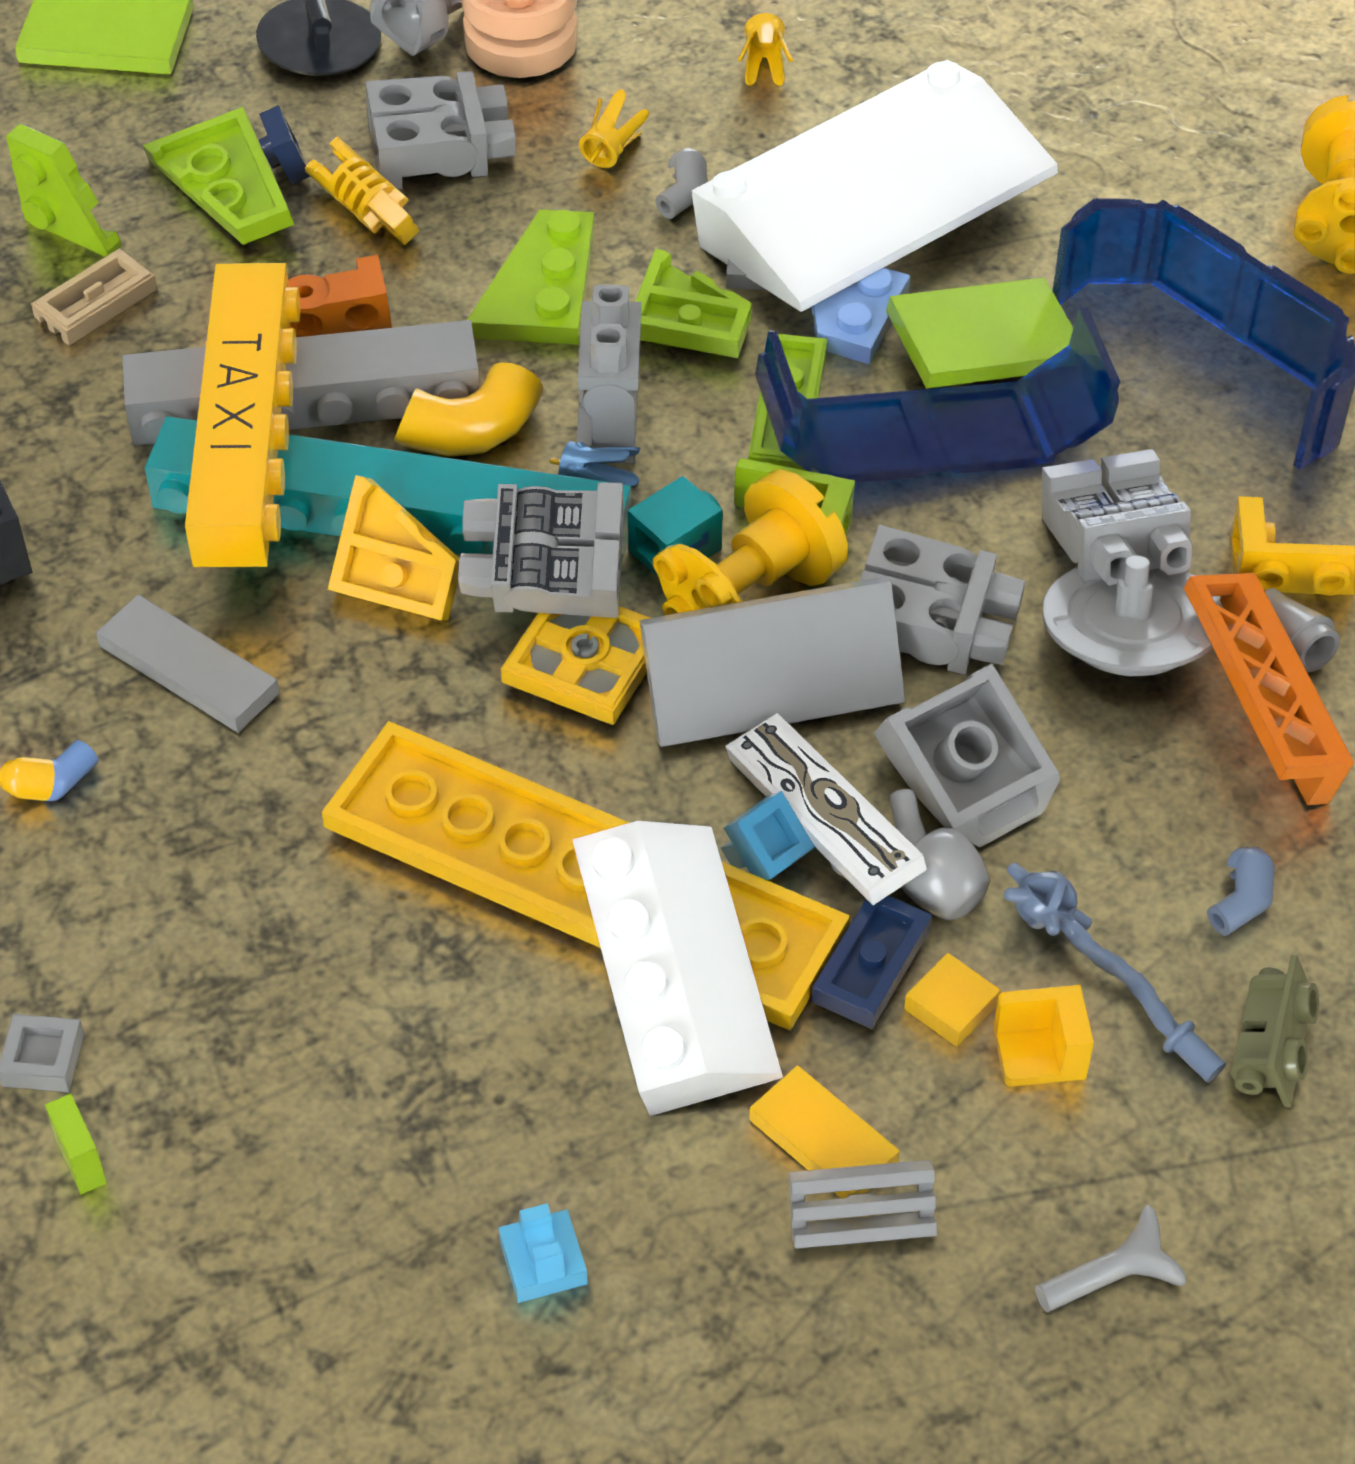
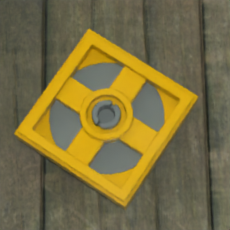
(580, 662)

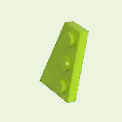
(225, 174)
(540, 283)

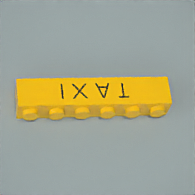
(242, 416)

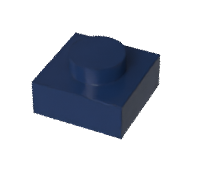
(282, 146)

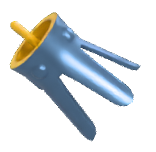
(587, 463)

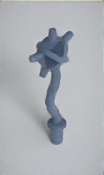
(1051, 903)

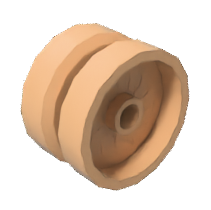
(520, 35)

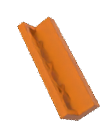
(1271, 683)

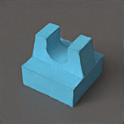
(542, 1253)

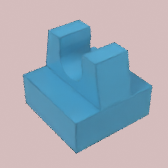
(766, 838)

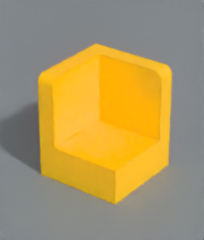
(1043, 1035)

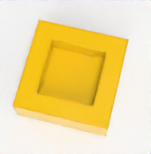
(952, 999)

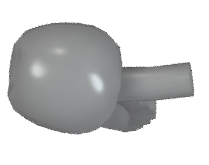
(955, 871)

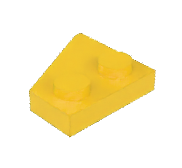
(392, 556)

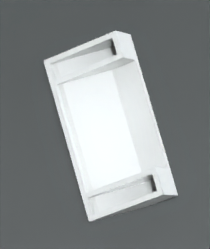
(869, 185)

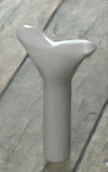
(1137, 1255)

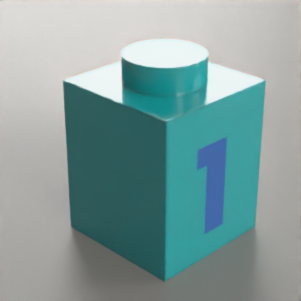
(672, 517)

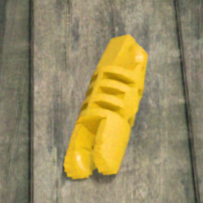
(365, 192)

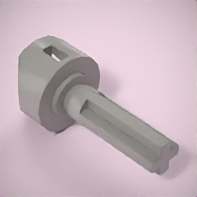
(413, 23)

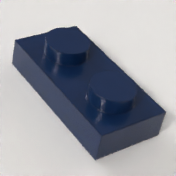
(871, 960)

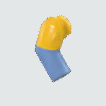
(47, 778)

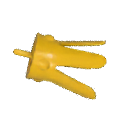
(764, 40)
(603, 141)

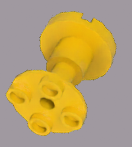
(1327, 213)
(782, 538)

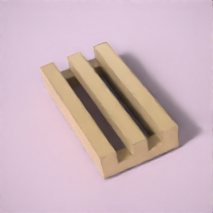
(99, 301)

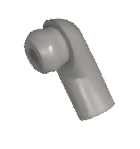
(689, 174)

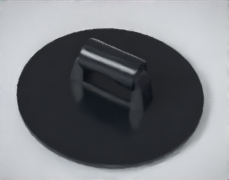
(318, 36)

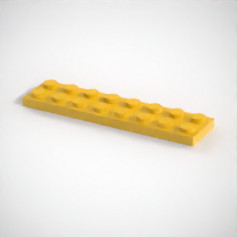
(518, 850)

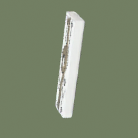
(829, 808)

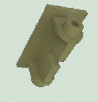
(1278, 1056)

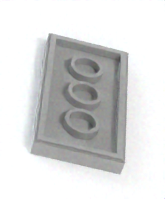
(771, 655)

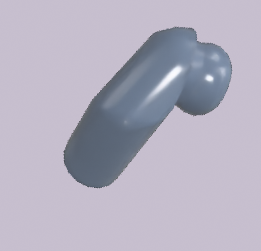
(1252, 891)

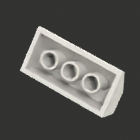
(676, 963)

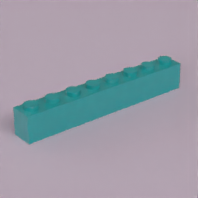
(323, 474)

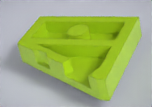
(54, 192)
(691, 310)

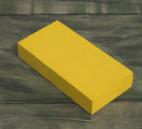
(819, 1127)

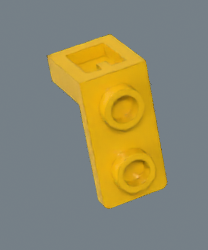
(1287, 565)

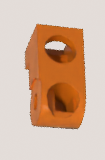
(343, 300)

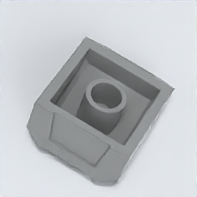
(972, 758)

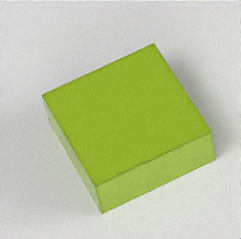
(75, 1143)

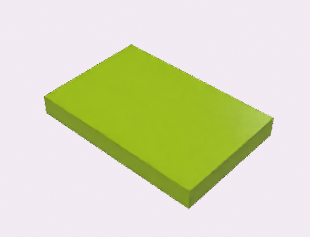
(105, 34)
(980, 330)

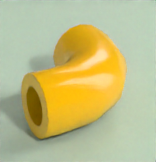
(472, 422)

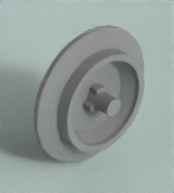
(1129, 626)

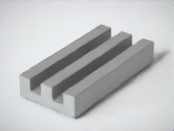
(863, 1228)

